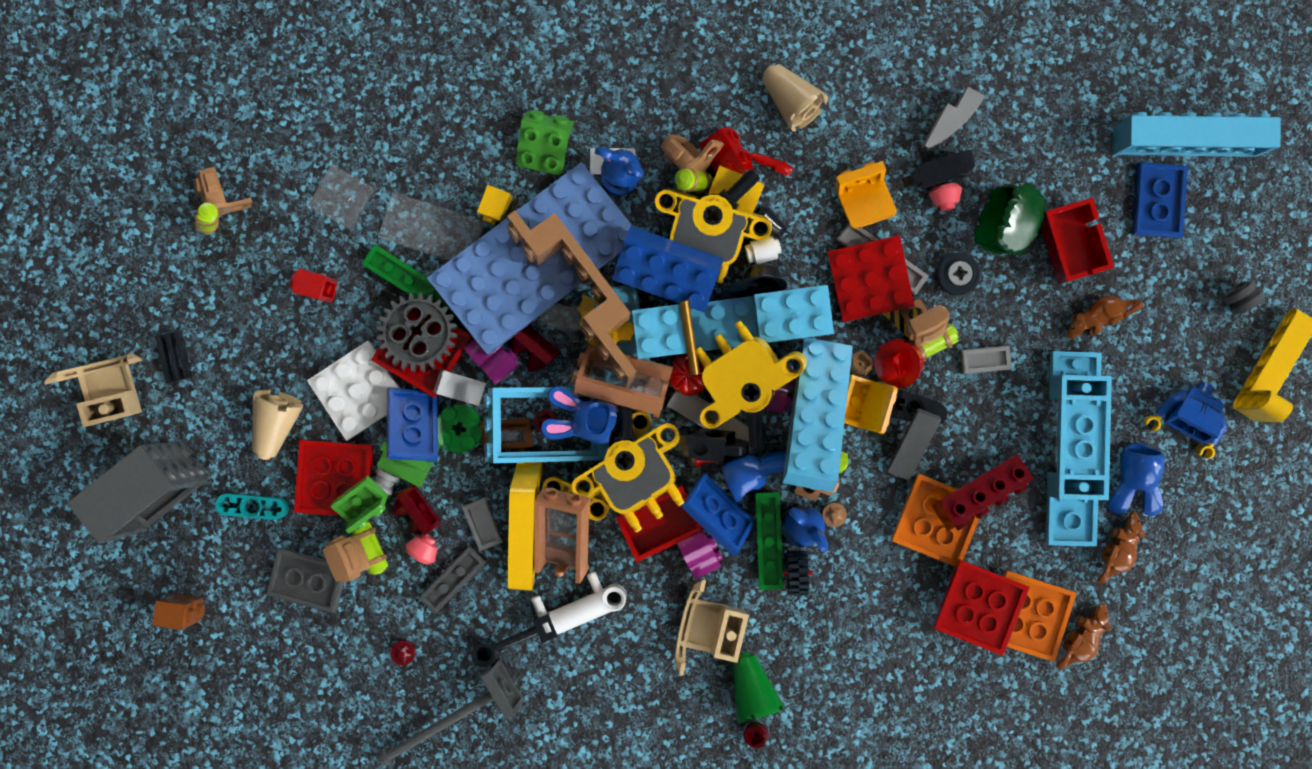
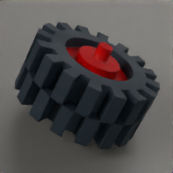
(797, 572)

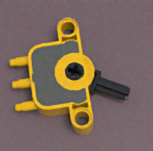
(715, 236)
(642, 480)

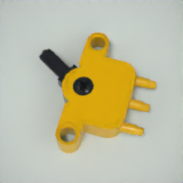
(736, 371)

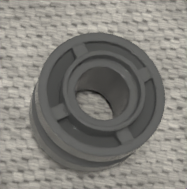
(1243, 297)

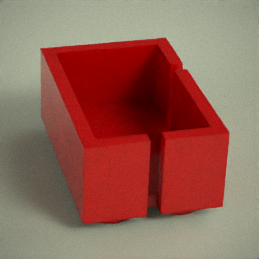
(1071, 245)
(659, 533)

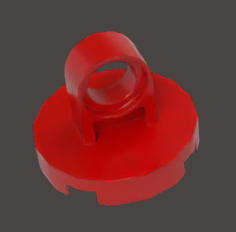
(898, 363)

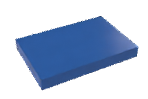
(1159, 200)
(411, 425)
(718, 514)

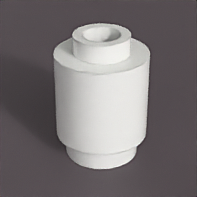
(762, 250)

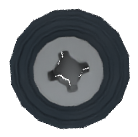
(949, 275)

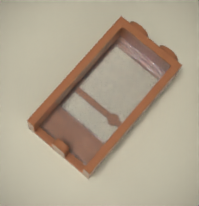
(642, 393)
(561, 532)

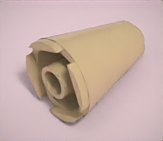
(793, 96)
(272, 421)

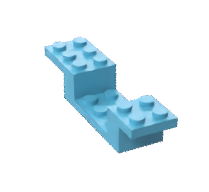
(766, 315)
(1081, 448)

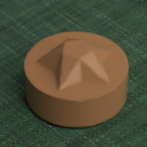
(861, 364)
(834, 514)

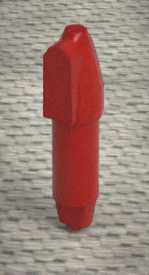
(777, 165)

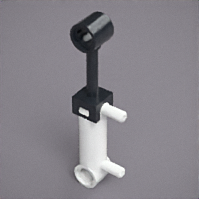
(552, 623)

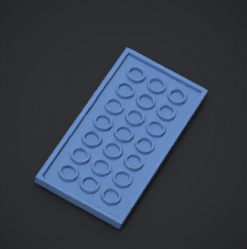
(497, 287)

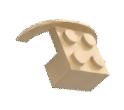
(106, 389)
(709, 628)

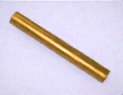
(689, 337)

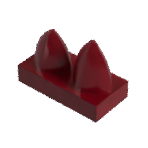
(541, 350)
(414, 504)

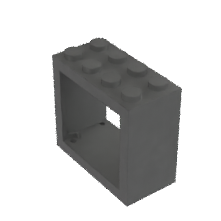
(138, 491)

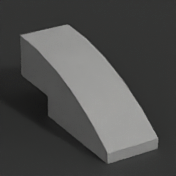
(953, 118)

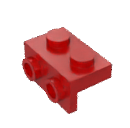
(731, 154)

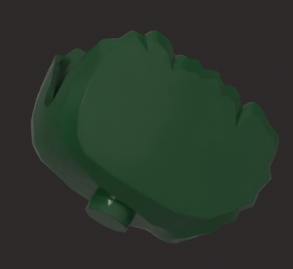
(1010, 219)

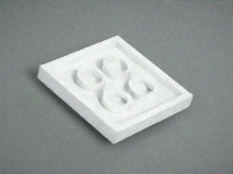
(354, 390)

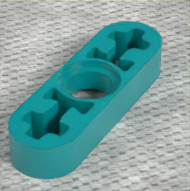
(234, 511)

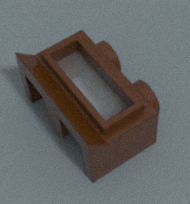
(514, 434)

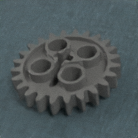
(398, 320)

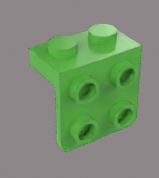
(543, 142)

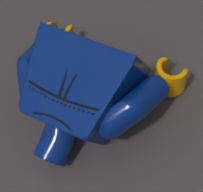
(1195, 415)

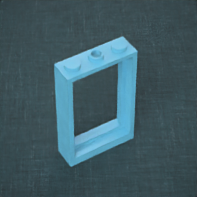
(492, 426)

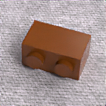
(178, 611)

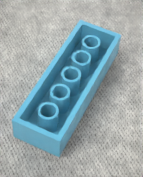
(1196, 135)
(818, 416)

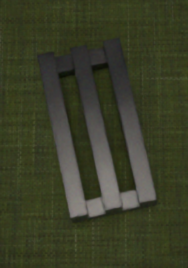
(160, 339)

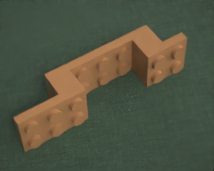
(547, 240)

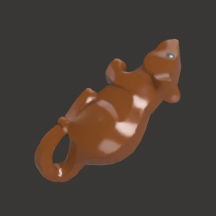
(1105, 312)
(1122, 553)
(1085, 642)

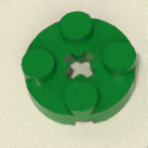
(470, 420)

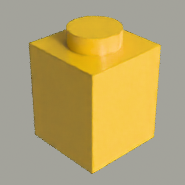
(494, 205)

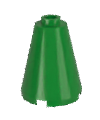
(753, 690)

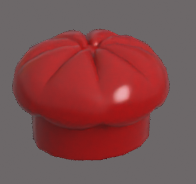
(682, 380)

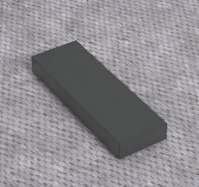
(913, 444)
(452, 579)

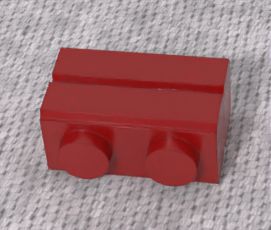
(313, 285)

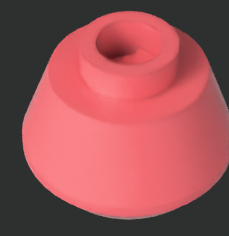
(946, 196)
(422, 549)

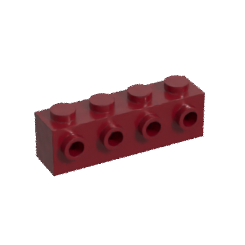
(983, 492)

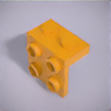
(865, 195)
(869, 404)

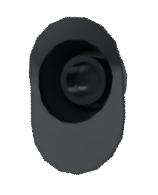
(758, 280)

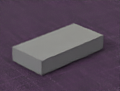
(985, 359)
(459, 387)
(482, 524)

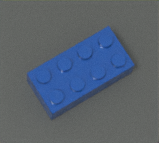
(667, 268)

